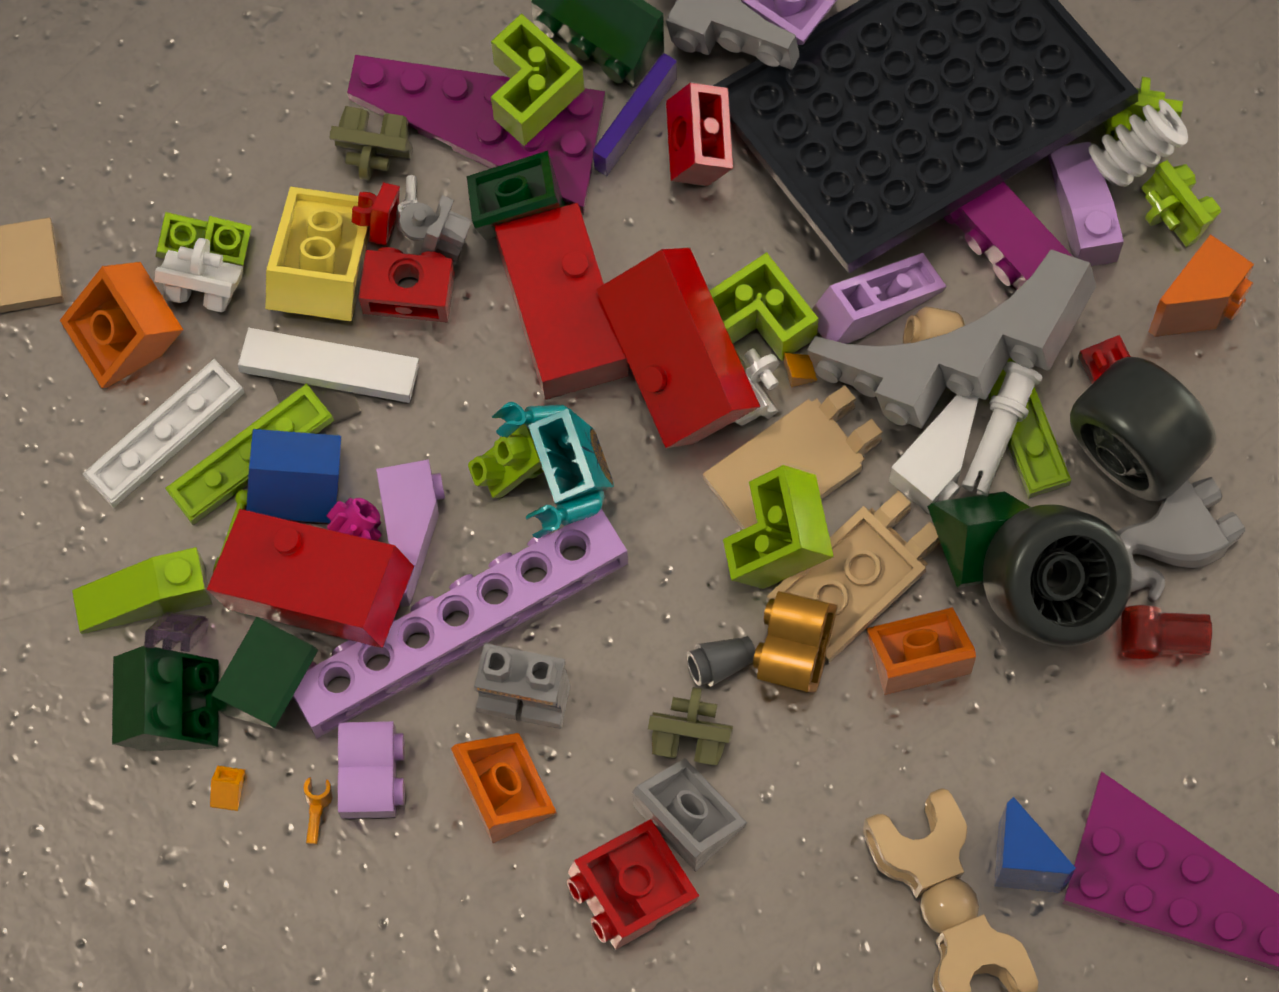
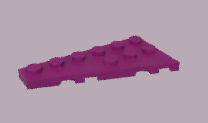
(459, 112)
(1168, 881)

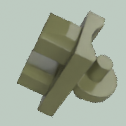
(353, 135)
(669, 728)

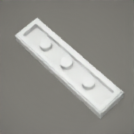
(328, 365)
(163, 433)

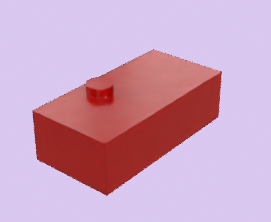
(557, 301)
(677, 347)
(311, 577)

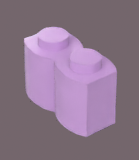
(368, 769)

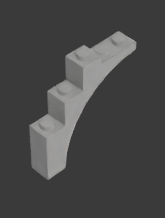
(736, 27)
(969, 359)

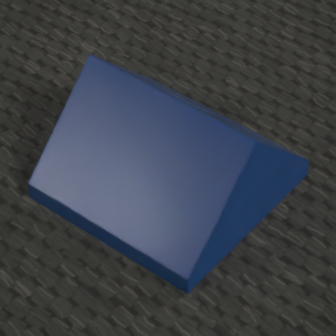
(293, 475)
(1027, 855)

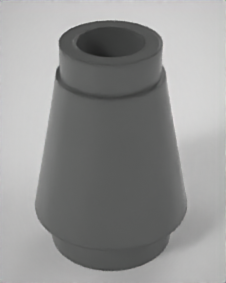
(719, 659)

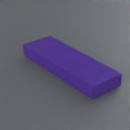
(634, 114)

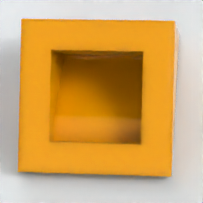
(799, 369)
(226, 788)

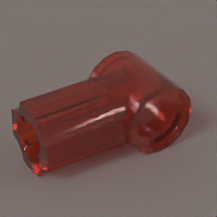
(1150, 633)

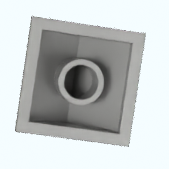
(687, 812)

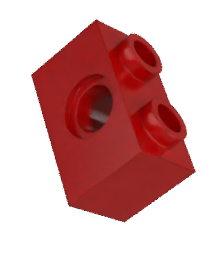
(699, 134)
(425, 300)

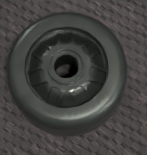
(1143, 428)
(1087, 580)

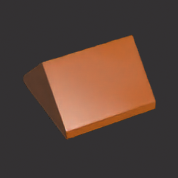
(921, 650)
(503, 784)

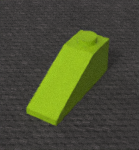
(143, 591)

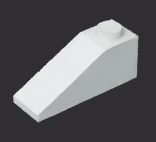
(934, 461)

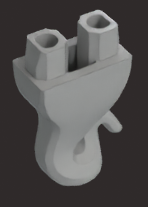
(1181, 534)

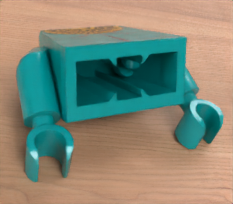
(569, 459)

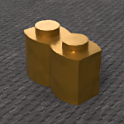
(795, 641)

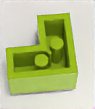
(540, 79)
(765, 301)
(788, 530)

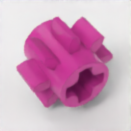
(355, 518)

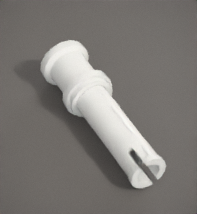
(1007, 409)

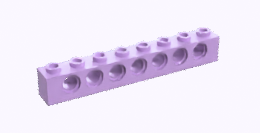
(449, 643)

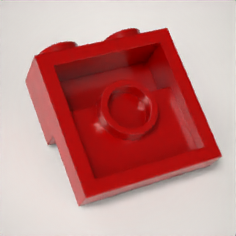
(630, 884)

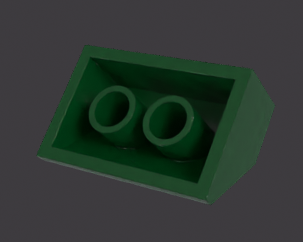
(615, 34)

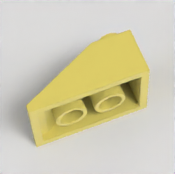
(316, 256)

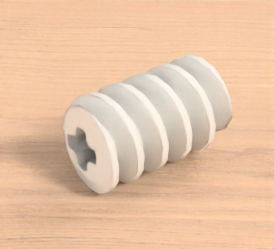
(1141, 146)

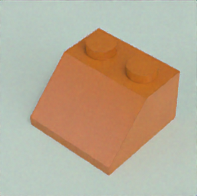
(1204, 291)
(120, 322)

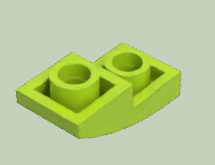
(225, 236)

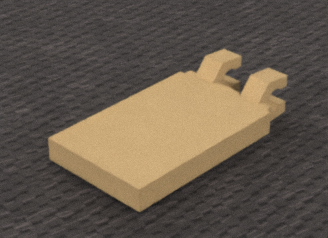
(29, 265)
(802, 440)
(867, 569)

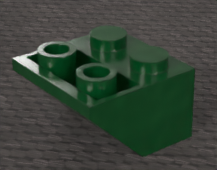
(164, 700)

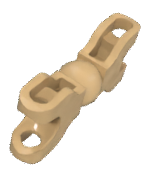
(948, 903)

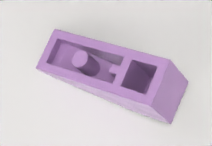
(1086, 205)
(875, 298)
(410, 512)

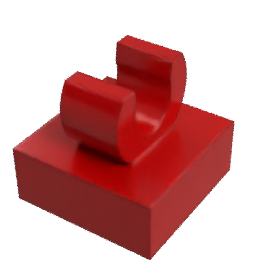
(378, 212)
(1101, 356)

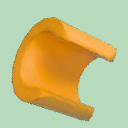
(316, 804)

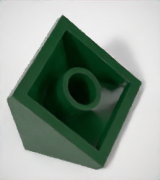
(513, 192)
(967, 528)
(263, 674)

